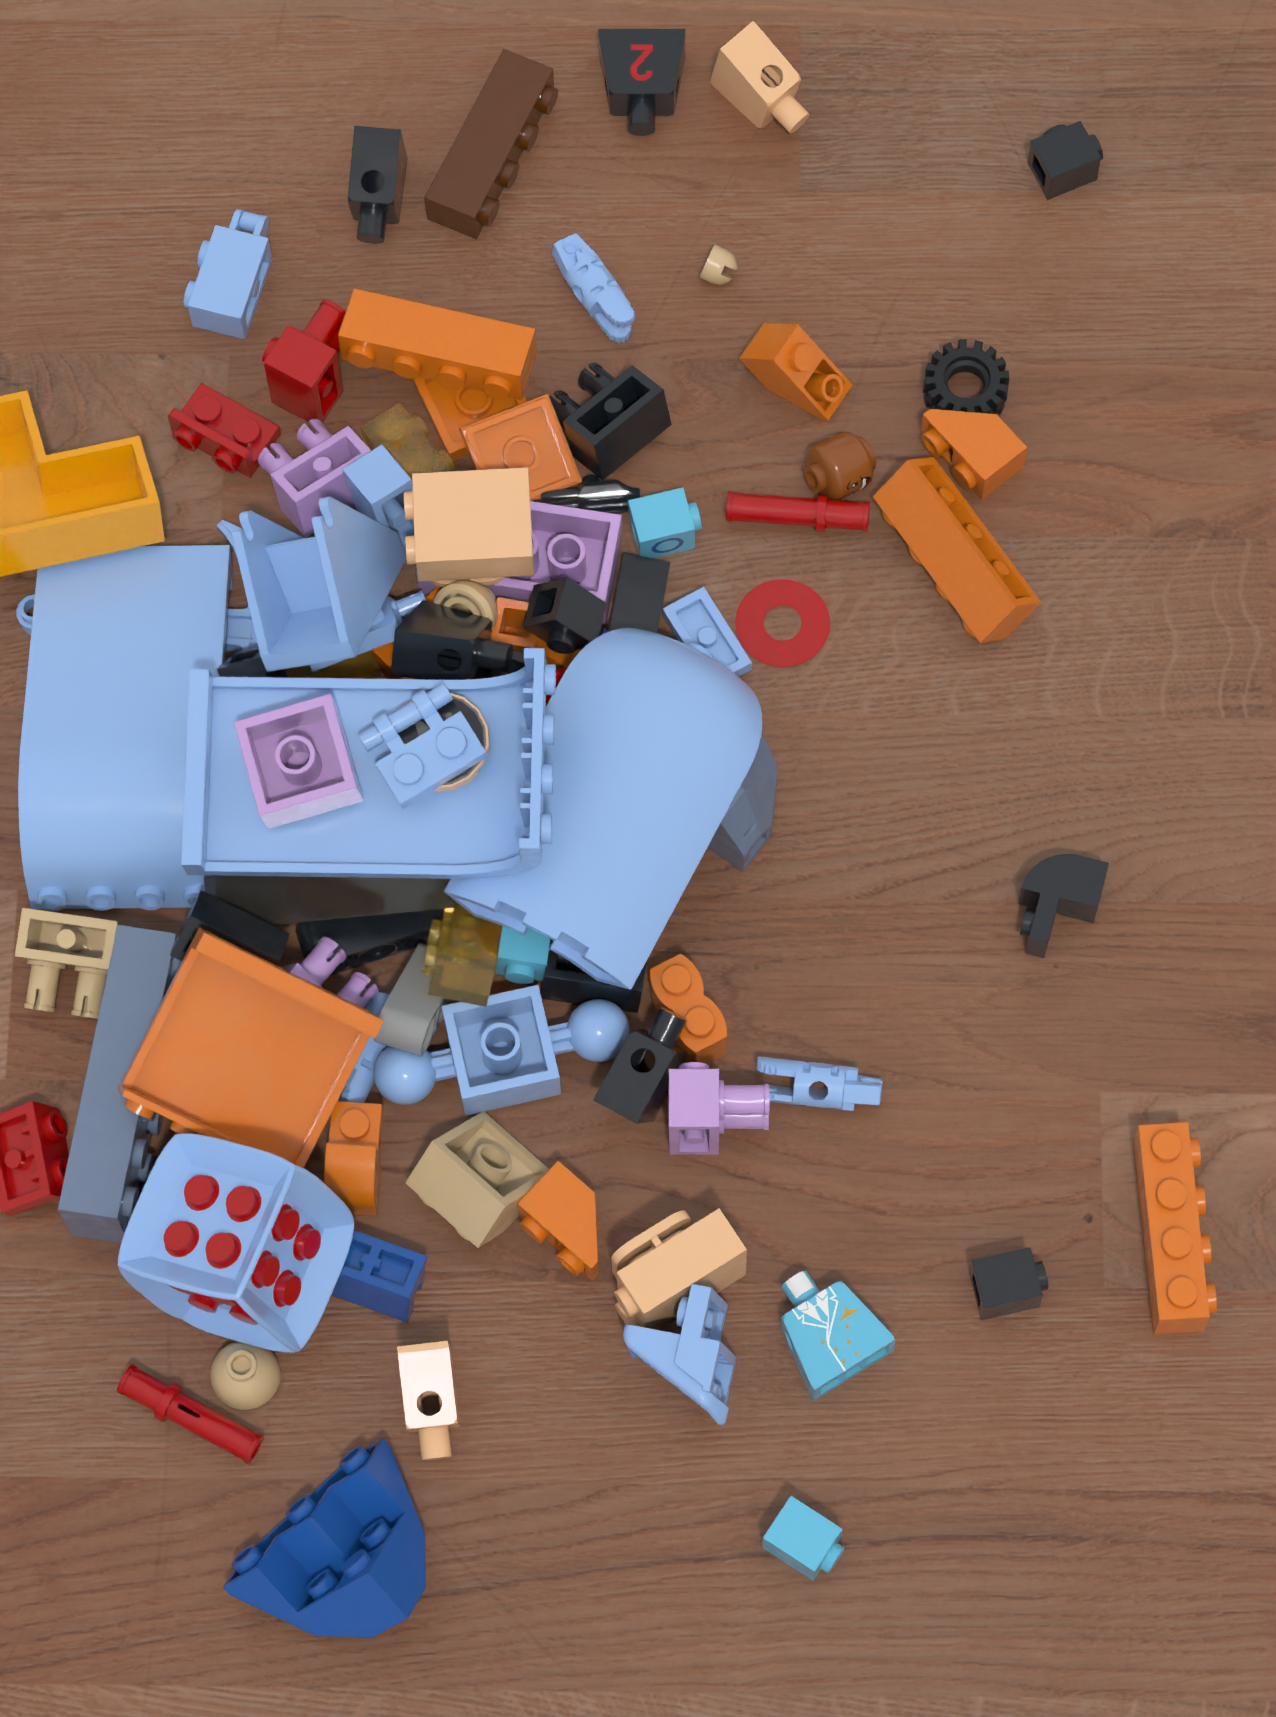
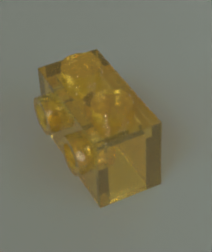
(406, 441)
(461, 956)

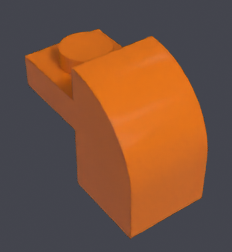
(353, 1156)

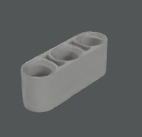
(409, 1012)

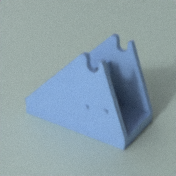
(316, 593)

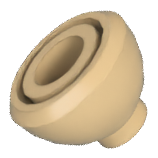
(469, 597)
(244, 1375)

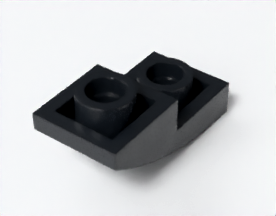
(639, 593)

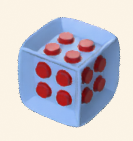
(236, 1242)

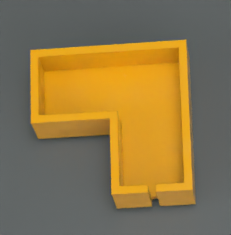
(70, 500)

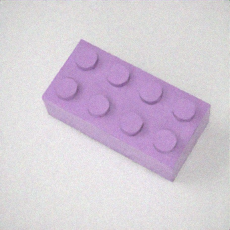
(569, 545)

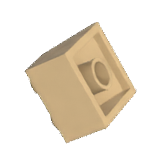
(476, 1178)

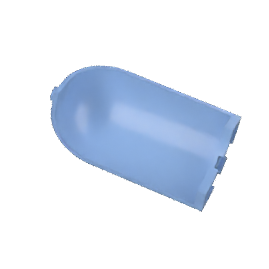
(641, 779)

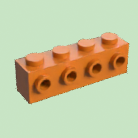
(437, 344)
(956, 550)
(1171, 1228)

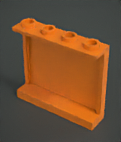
(246, 1052)

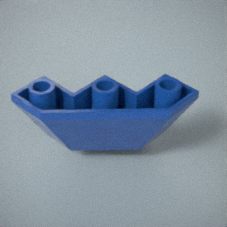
(342, 1555)

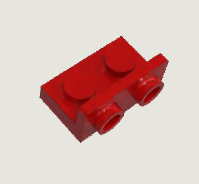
(223, 430)
(31, 1156)

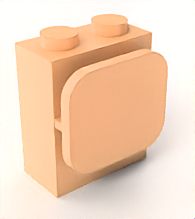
(470, 526)
(669, 1257)

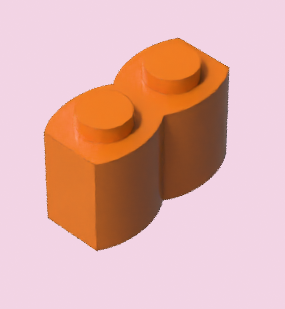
(680, 989)

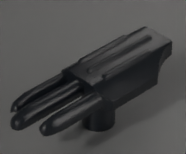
(595, 496)

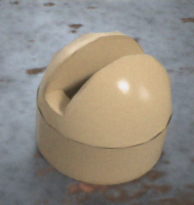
(714, 266)

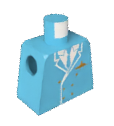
(831, 1334)

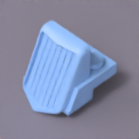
(696, 1357)

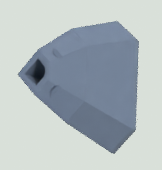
(750, 814)

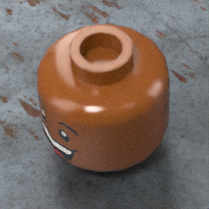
(839, 465)

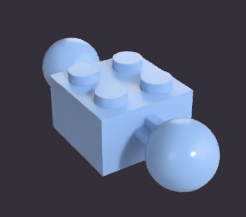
(503, 1051)

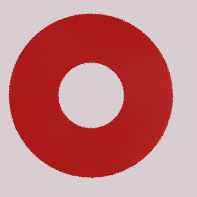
(778, 653)

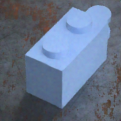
(230, 276)

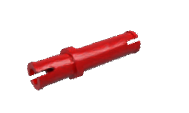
(798, 511)
(172, 1404)

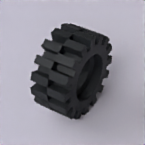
(972, 361)

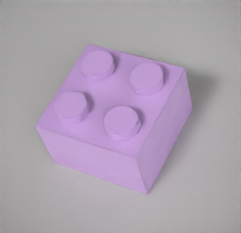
(298, 761)

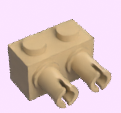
(62, 940)

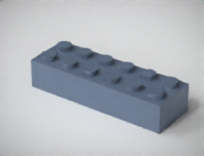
(109, 1140)

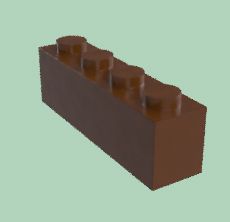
(490, 144)

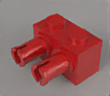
(305, 366)

